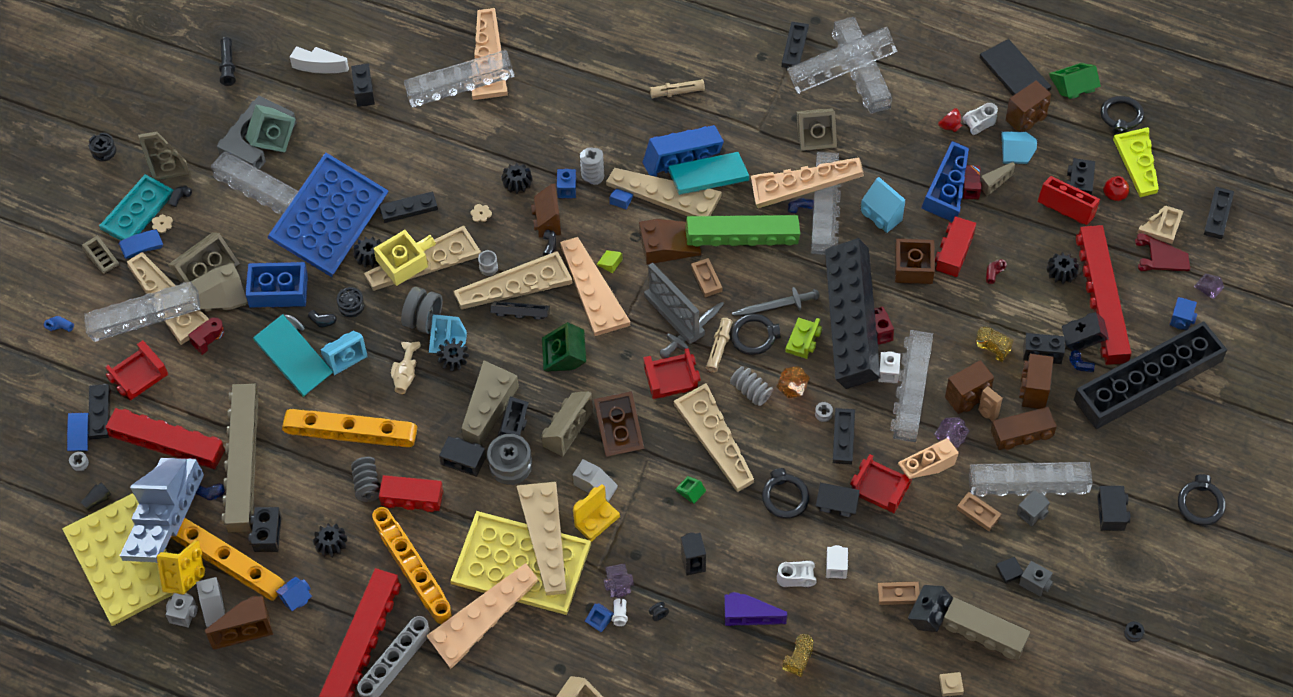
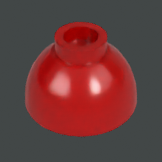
(951, 121)
(1116, 188)

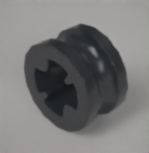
(658, 611)
(1134, 638)

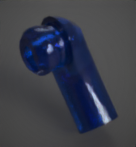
(800, 202)
(1079, 364)
(212, 492)

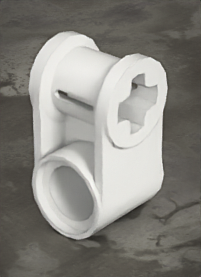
(981, 118)
(798, 574)

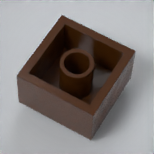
(1028, 107)
(914, 261)
(1036, 381)
(966, 386)

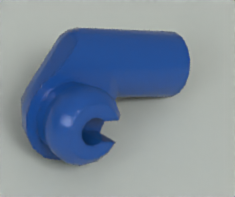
(57, 323)

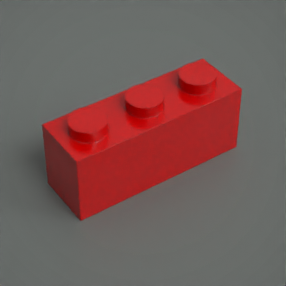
(1068, 200)
(955, 246)
(411, 493)

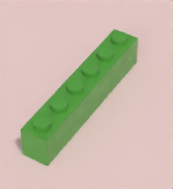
(742, 230)

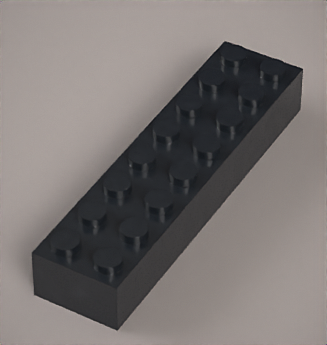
(852, 314)
(1150, 375)

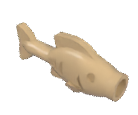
(404, 372)

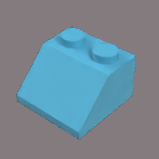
(883, 205)
(344, 352)

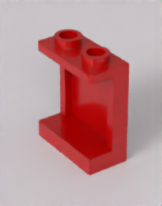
(137, 372)
(671, 375)
(880, 484)

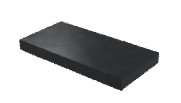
(1012, 67)

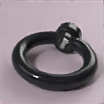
(1121, 126)
(773, 332)
(780, 477)
(1201, 483)

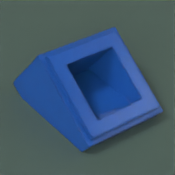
(620, 198)
(599, 617)

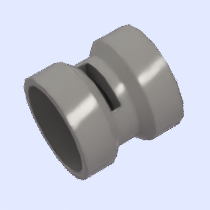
(488, 263)

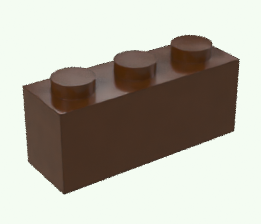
(1023, 428)

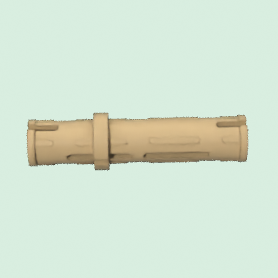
(679, 88)
(721, 338)

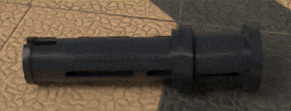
(226, 67)

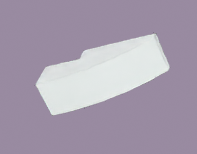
(318, 61)

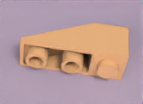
(930, 460)

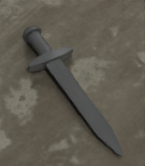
(796, 298)
(678, 342)

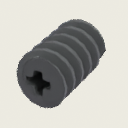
(365, 479)

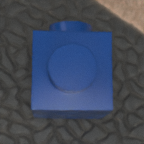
(566, 183)
(1183, 314)
(294, 593)

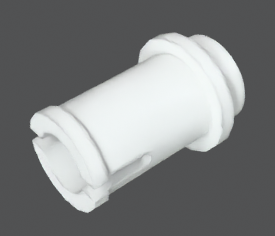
(619, 617)

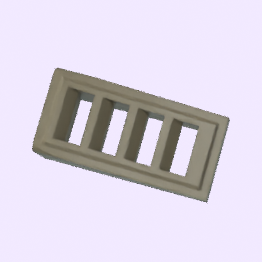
(995, 178)
(91, 244)

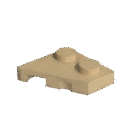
(1163, 225)

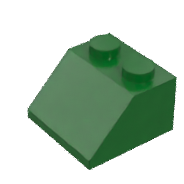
(1076, 80)

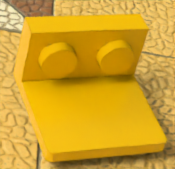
(594, 513)
(181, 570)

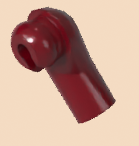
(994, 269)

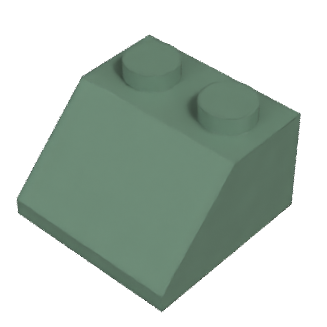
(269, 128)

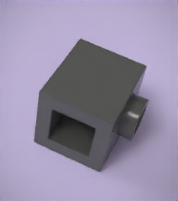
(1033, 508)
(1036, 579)

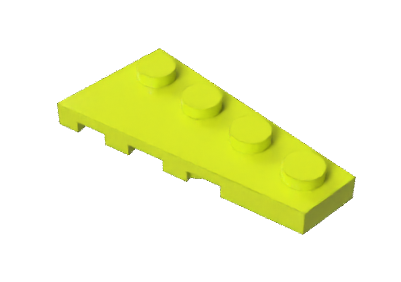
(1138, 159)

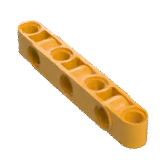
(335, 426)
(236, 565)
(411, 565)

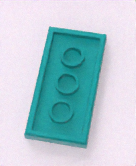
(708, 173)
(136, 208)
(293, 355)

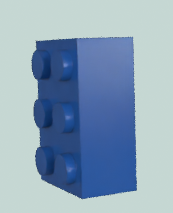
(276, 284)

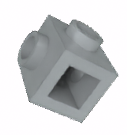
(181, 609)

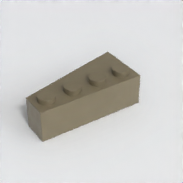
(488, 402)

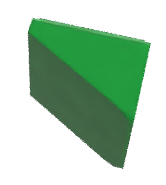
(691, 489)

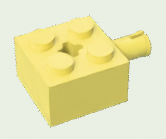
(403, 256)

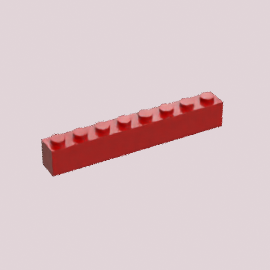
(1103, 293)
(362, 635)

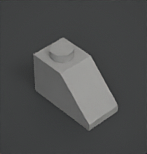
(590, 476)
(210, 600)

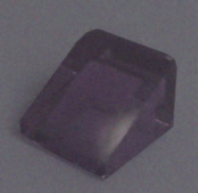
(1210, 285)

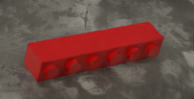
(165, 438)

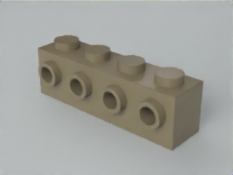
(986, 629)

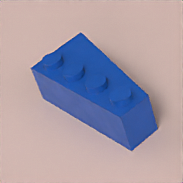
(681, 148)
(946, 189)

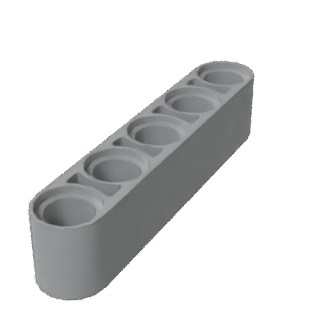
(396, 649)

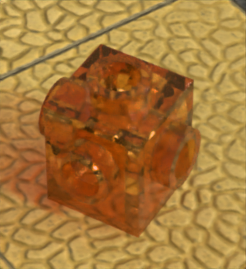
(793, 382)

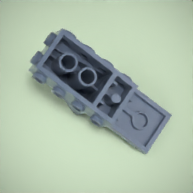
(163, 503)

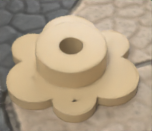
(481, 213)
(162, 223)

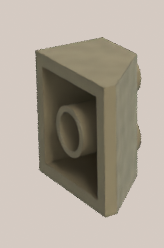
(816, 129)

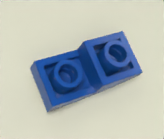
(140, 243)
(77, 432)

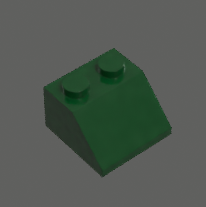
(564, 348)

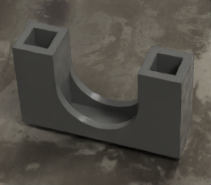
(234, 140)

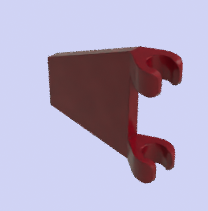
(1162, 255)

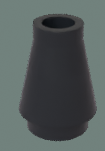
(97, 495)

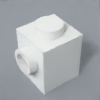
(889, 367)
(836, 562)

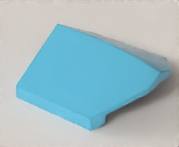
(1017, 147)
(446, 328)

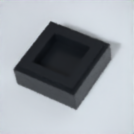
(1009, 570)

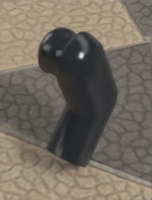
(178, 193)
(551, 245)
(322, 320)

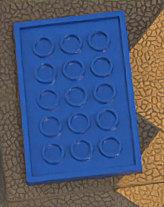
(328, 214)

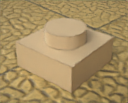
(951, 684)

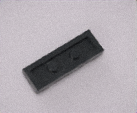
(795, 44)
(408, 207)
(1218, 213)
(520, 310)
(98, 411)
(843, 436)

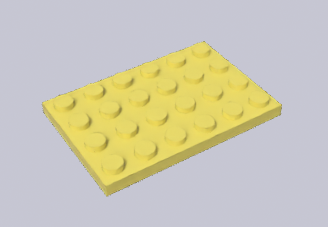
(501, 546)
(119, 585)

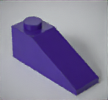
(746, 610)

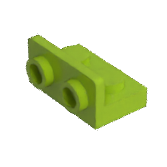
(803, 337)

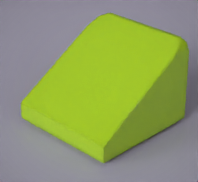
(610, 260)

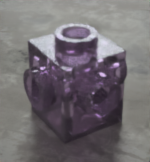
(953, 429)
(618, 581)

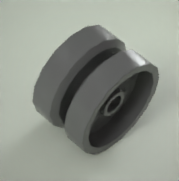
(420, 308)
(509, 459)

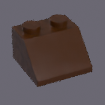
(546, 211)

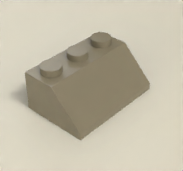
(202, 258)
(568, 422)

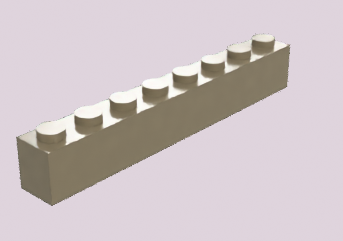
(241, 458)

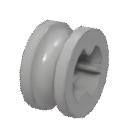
(818, 412)
(81, 456)

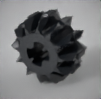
(516, 178)
(365, 253)
(1062, 268)
(460, 354)
(337, 541)

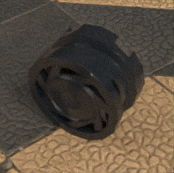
(102, 146)
(351, 302)

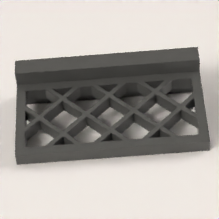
(673, 305)

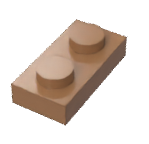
(706, 277)
(990, 404)
(979, 511)
(898, 593)

